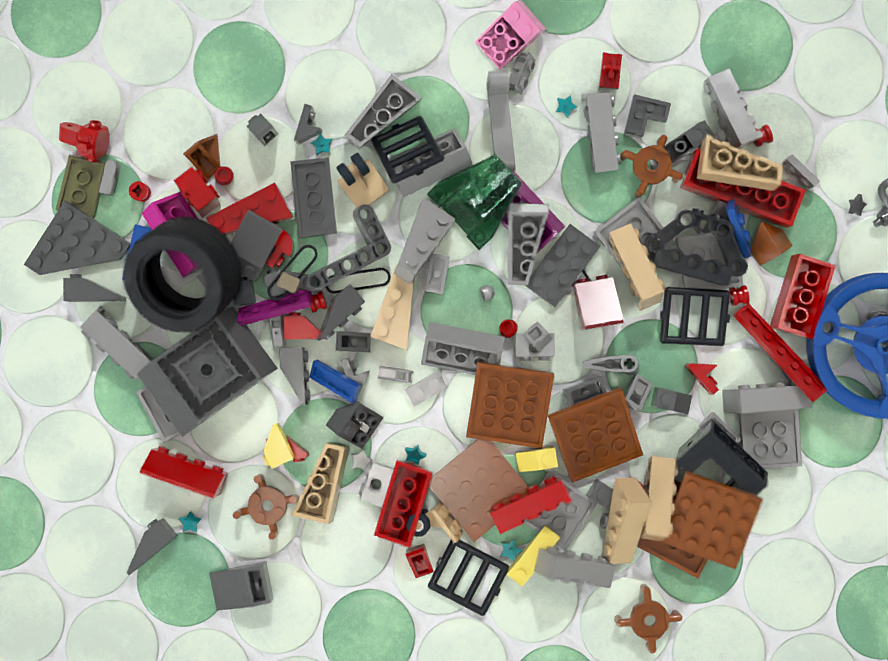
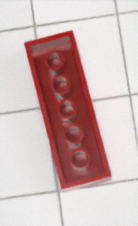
(772, 206)

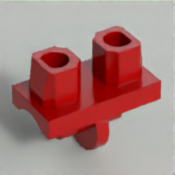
(610, 70)

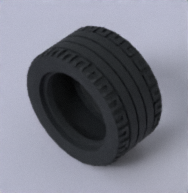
(157, 299)

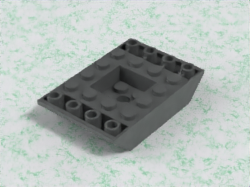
(189, 395)

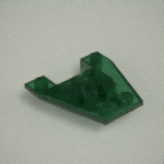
(478, 198)

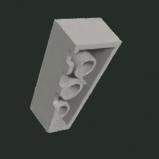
(601, 131)
(764, 398)

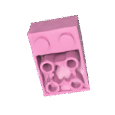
(510, 34)

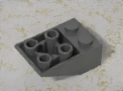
(584, 390)
(242, 586)

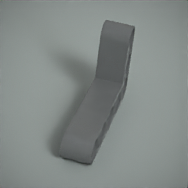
(354, 257)

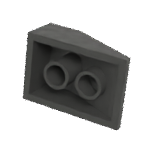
(254, 244)

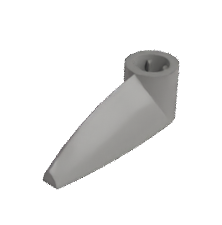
(613, 364)

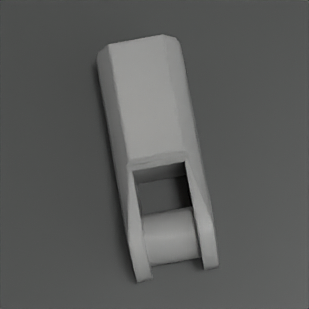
(109, 178)
(277, 333)
(391, 373)

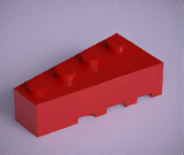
(266, 203)
(529, 504)

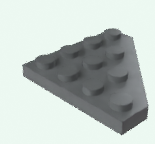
(74, 242)

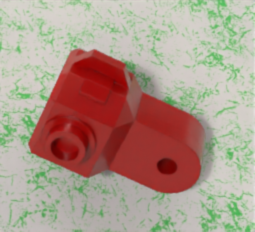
(90, 139)

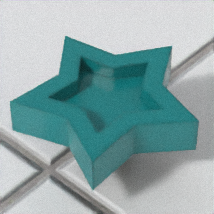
(565, 106)
(321, 144)
(414, 454)
(189, 522)
(510, 549)

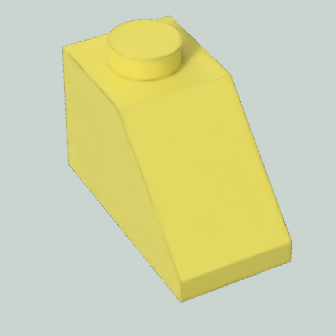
(277, 448)
(536, 459)

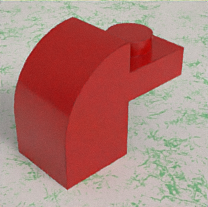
(284, 246)

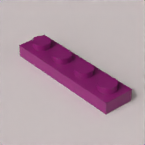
(272, 308)

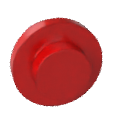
(224, 175)
(508, 328)

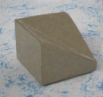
(289, 283)

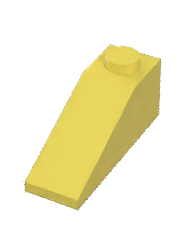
(523, 566)

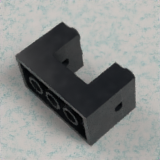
(727, 453)

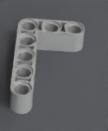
(500, 116)

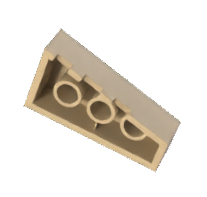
(734, 166)
(637, 266)
(395, 313)
(323, 487)
(660, 492)
(625, 520)

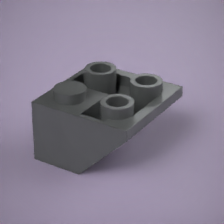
(354, 423)

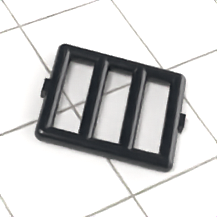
(417, 169)
(687, 293)
(466, 601)

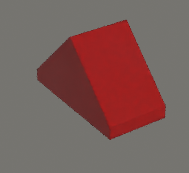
(419, 561)

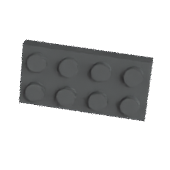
(313, 197)
(562, 265)

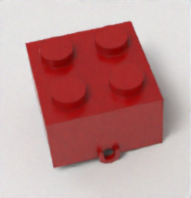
(195, 190)

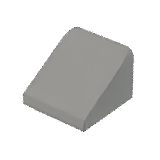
(537, 336)

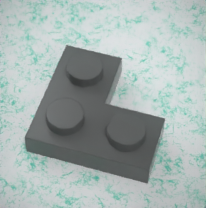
(641, 110)

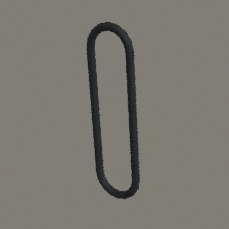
(294, 257)
(364, 287)

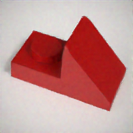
(700, 373)

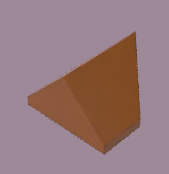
(205, 155)
(769, 243)

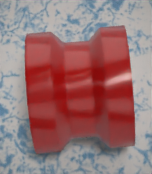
(767, 136)
(142, 194)
(739, 295)
(318, 302)

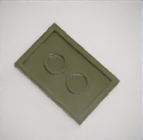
(81, 184)

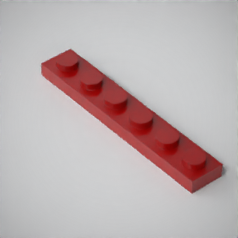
(780, 352)

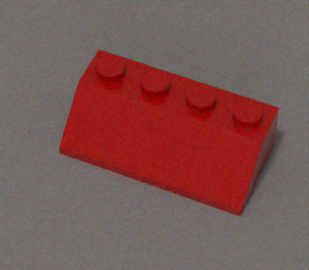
(802, 296)
(184, 472)
(403, 498)

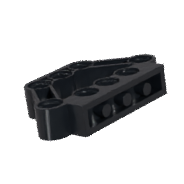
(726, 243)

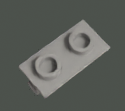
(525, 64)

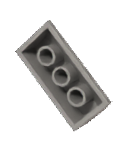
(455, 159)
(460, 348)

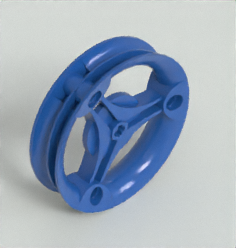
(865, 345)

